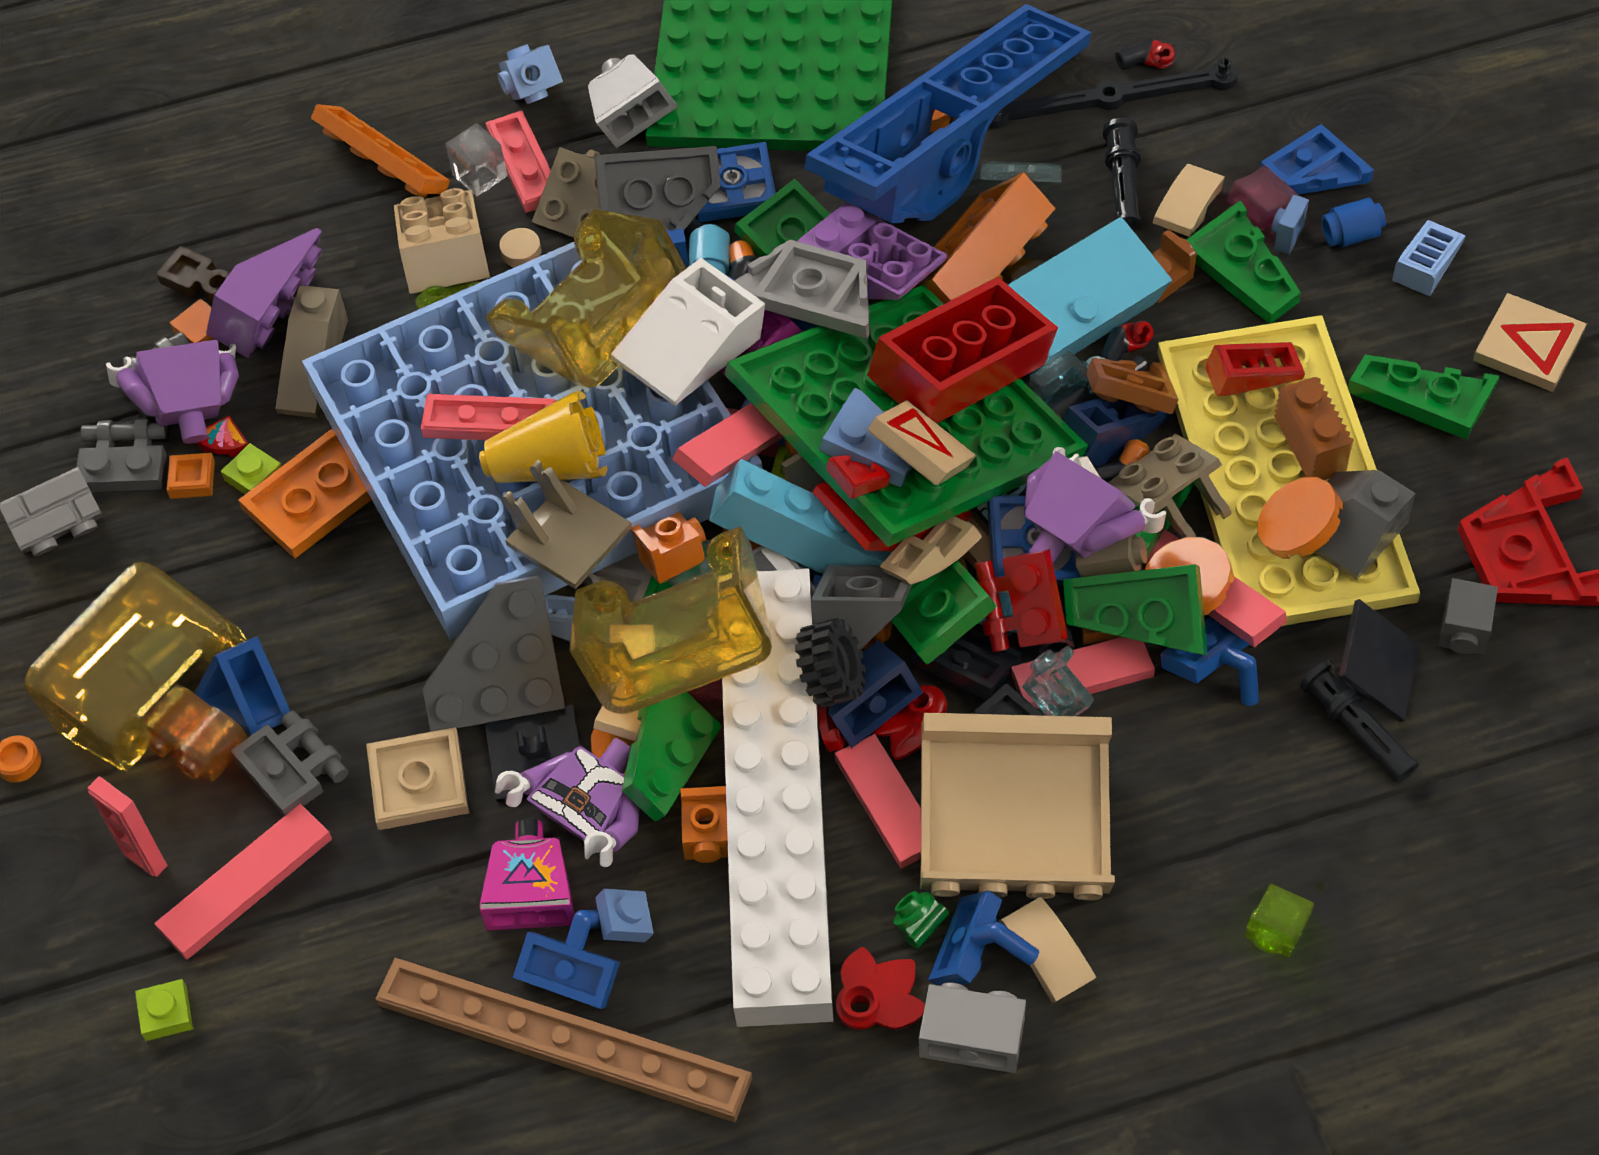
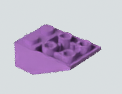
(892, 257)
(261, 292)

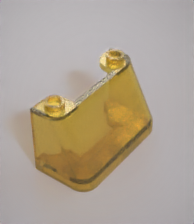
(594, 308)
(673, 637)
(123, 660)

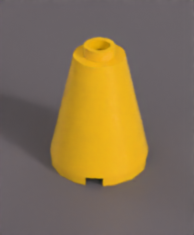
(558, 436)

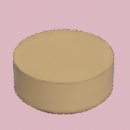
(519, 246)

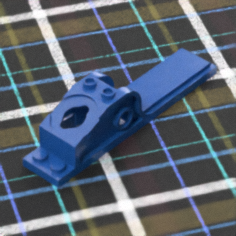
(890, 160)

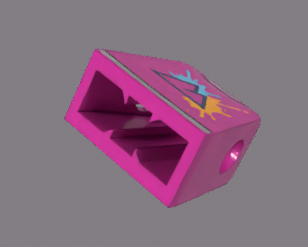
(526, 882)

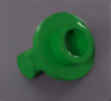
(919, 917)

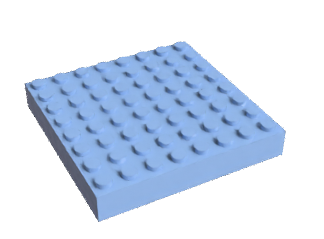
(435, 490)

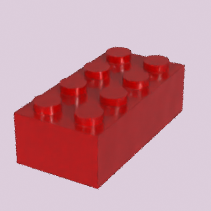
(962, 350)

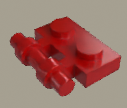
(1032, 596)

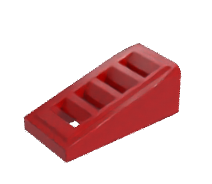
(1230, 378)

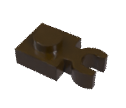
(191, 272)

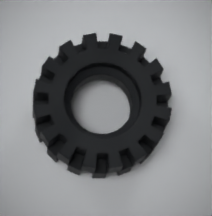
(830, 662)

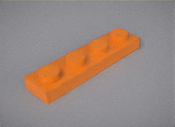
(374, 146)

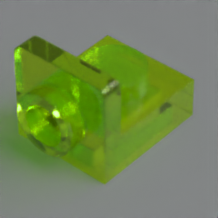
(1278, 921)

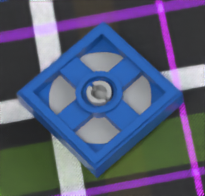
(744, 182)
(1014, 535)

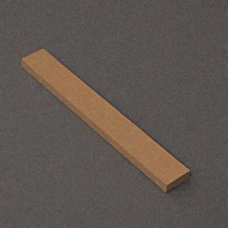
(565, 1039)

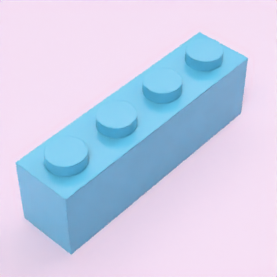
(786, 520)

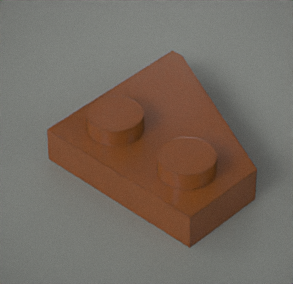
(1146, 389)

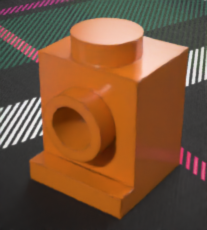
(670, 546)
(704, 823)

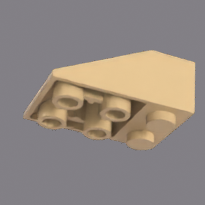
(440, 240)

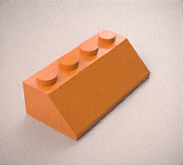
(989, 237)

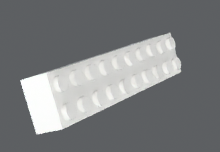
(776, 826)

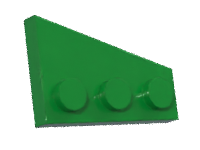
(1431, 397)

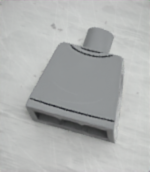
(627, 99)

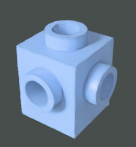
(541, 68)

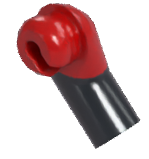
(1147, 52)
(1127, 339)

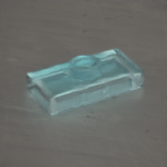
(1035, 171)

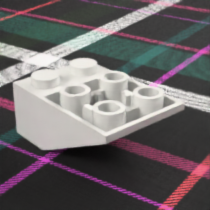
(691, 332)

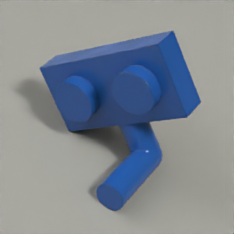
(1222, 648)
(968, 933)
(567, 966)

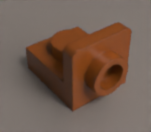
(1177, 259)

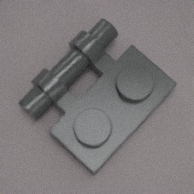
(123, 467)
(278, 771)

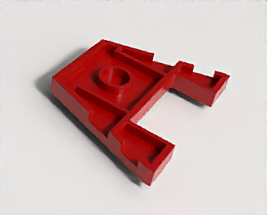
(1520, 549)

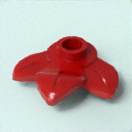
(906, 725)
(881, 987)

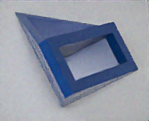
(244, 687)

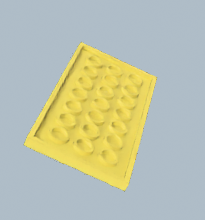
(1260, 462)

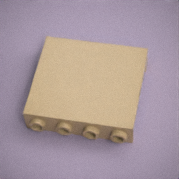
(1015, 805)

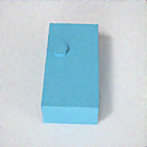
(1094, 287)

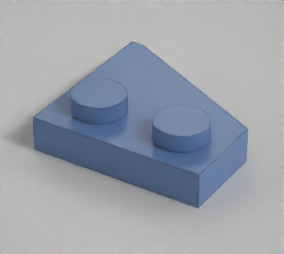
(851, 437)

